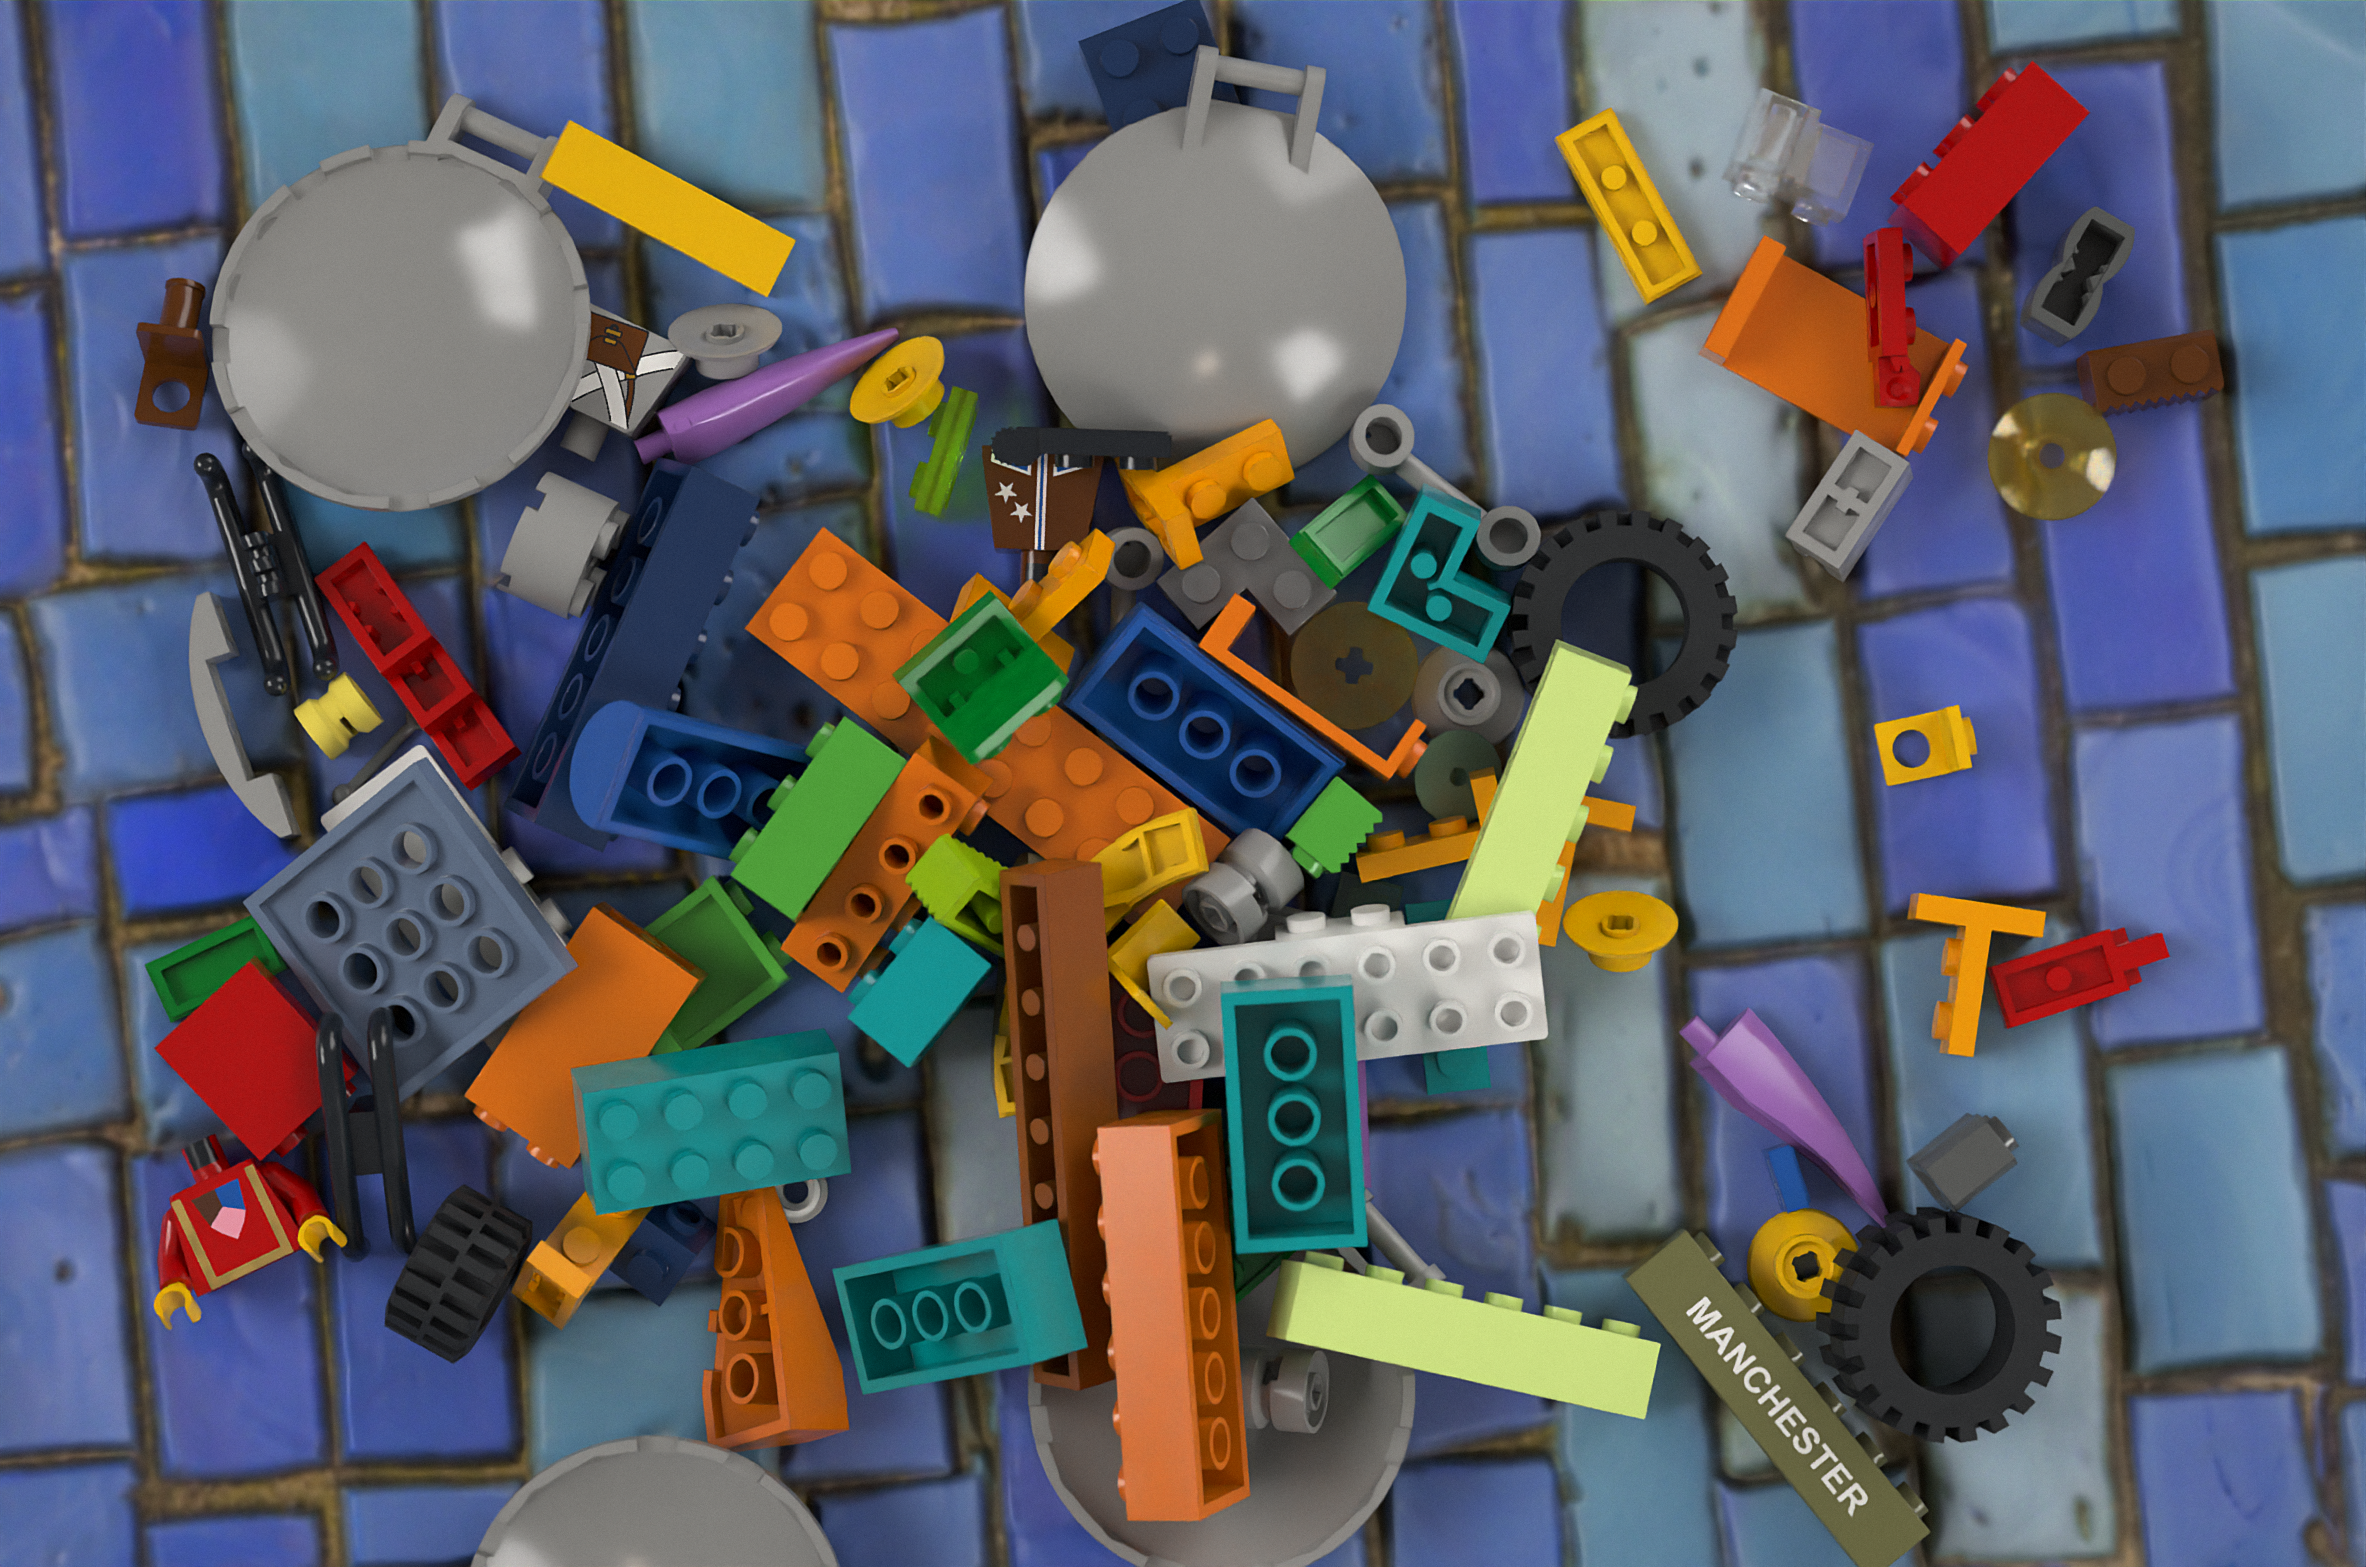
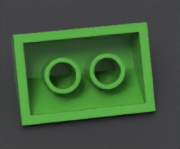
(816, 817)

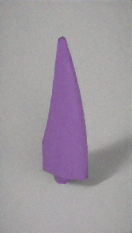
(747, 404)
(1769, 1086)

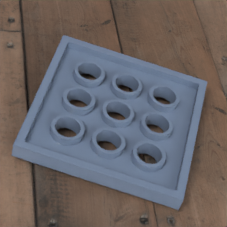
(413, 891)

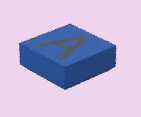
(1786, 1177)

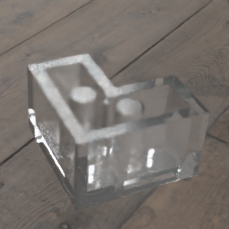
(1796, 160)

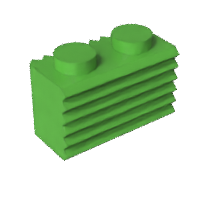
(1331, 829)

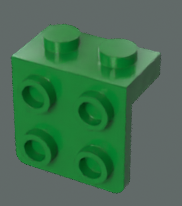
(982, 679)

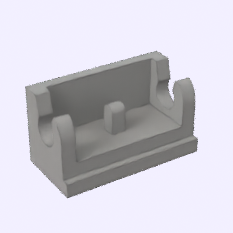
(1850, 505)

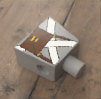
(622, 383)

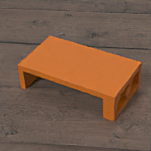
(1810, 348)
(1222, 638)
(595, 1015)

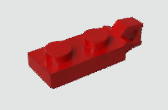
(1888, 320)
(2071, 974)

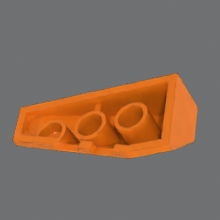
(774, 1354)

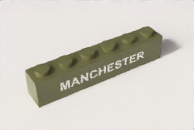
(1775, 1401)

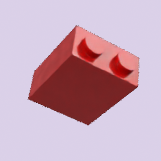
(253, 1059)

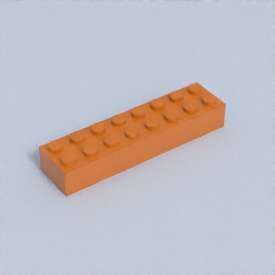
(1054, 779)

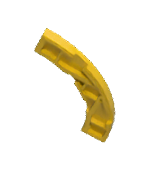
(1132, 872)

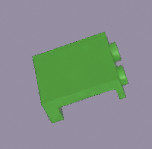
(741, 963)

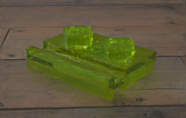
(952, 429)

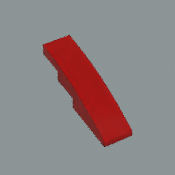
(417, 666)

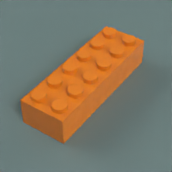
(1172, 1314)

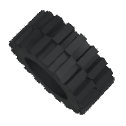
(1671, 555)
(1864, 1310)

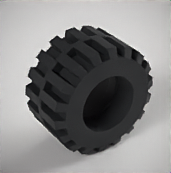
(458, 1274)

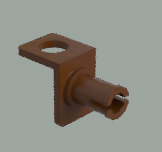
(174, 353)

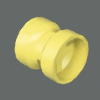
(338, 715)

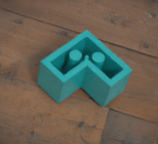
(1425, 587)

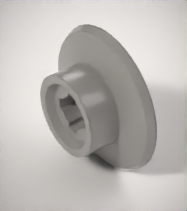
(725, 338)
(1445, 671)

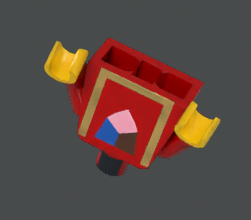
(233, 1225)

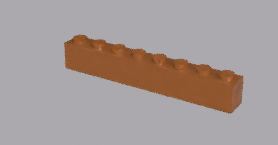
(1062, 1079)

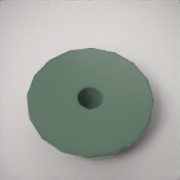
(1444, 769)

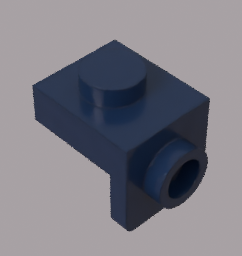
(663, 1249)

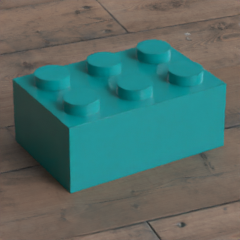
(919, 990)

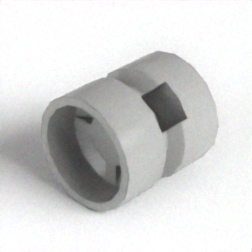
(1245, 886)
(1284, 1387)

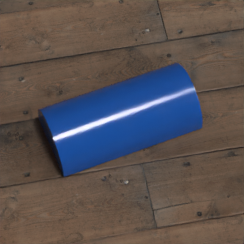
(1202, 726)
(677, 777)

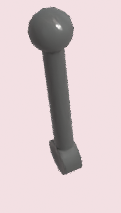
(344, 790)

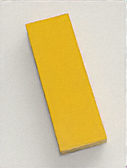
(1628, 206)

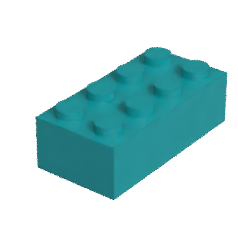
(1294, 1113)
(711, 1121)
(960, 1307)

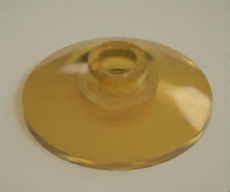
(2057, 490)

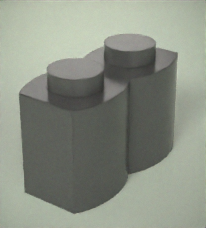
(2083, 261)
(1964, 1160)

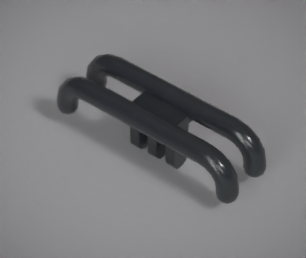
(270, 569)
(367, 1136)

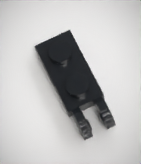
(1078, 446)

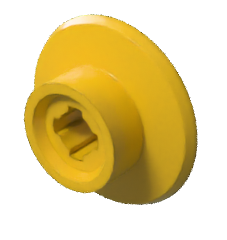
(901, 384)
(1620, 928)
(1771, 1258)

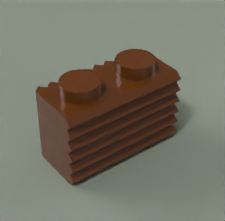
(2151, 373)

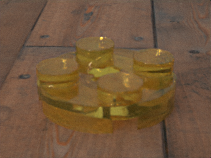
(1375, 695)

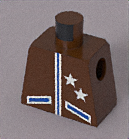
(1039, 508)

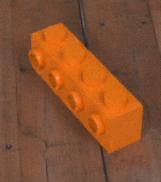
(867, 888)

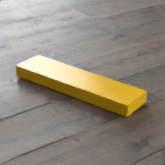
(667, 208)

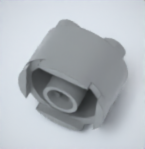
(560, 547)

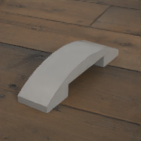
(210, 644)

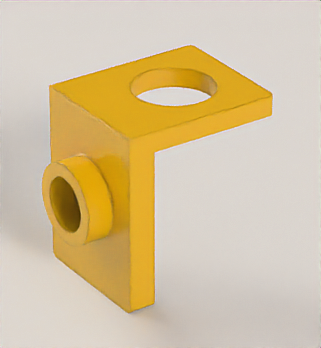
(1949, 740)
(1154, 933)

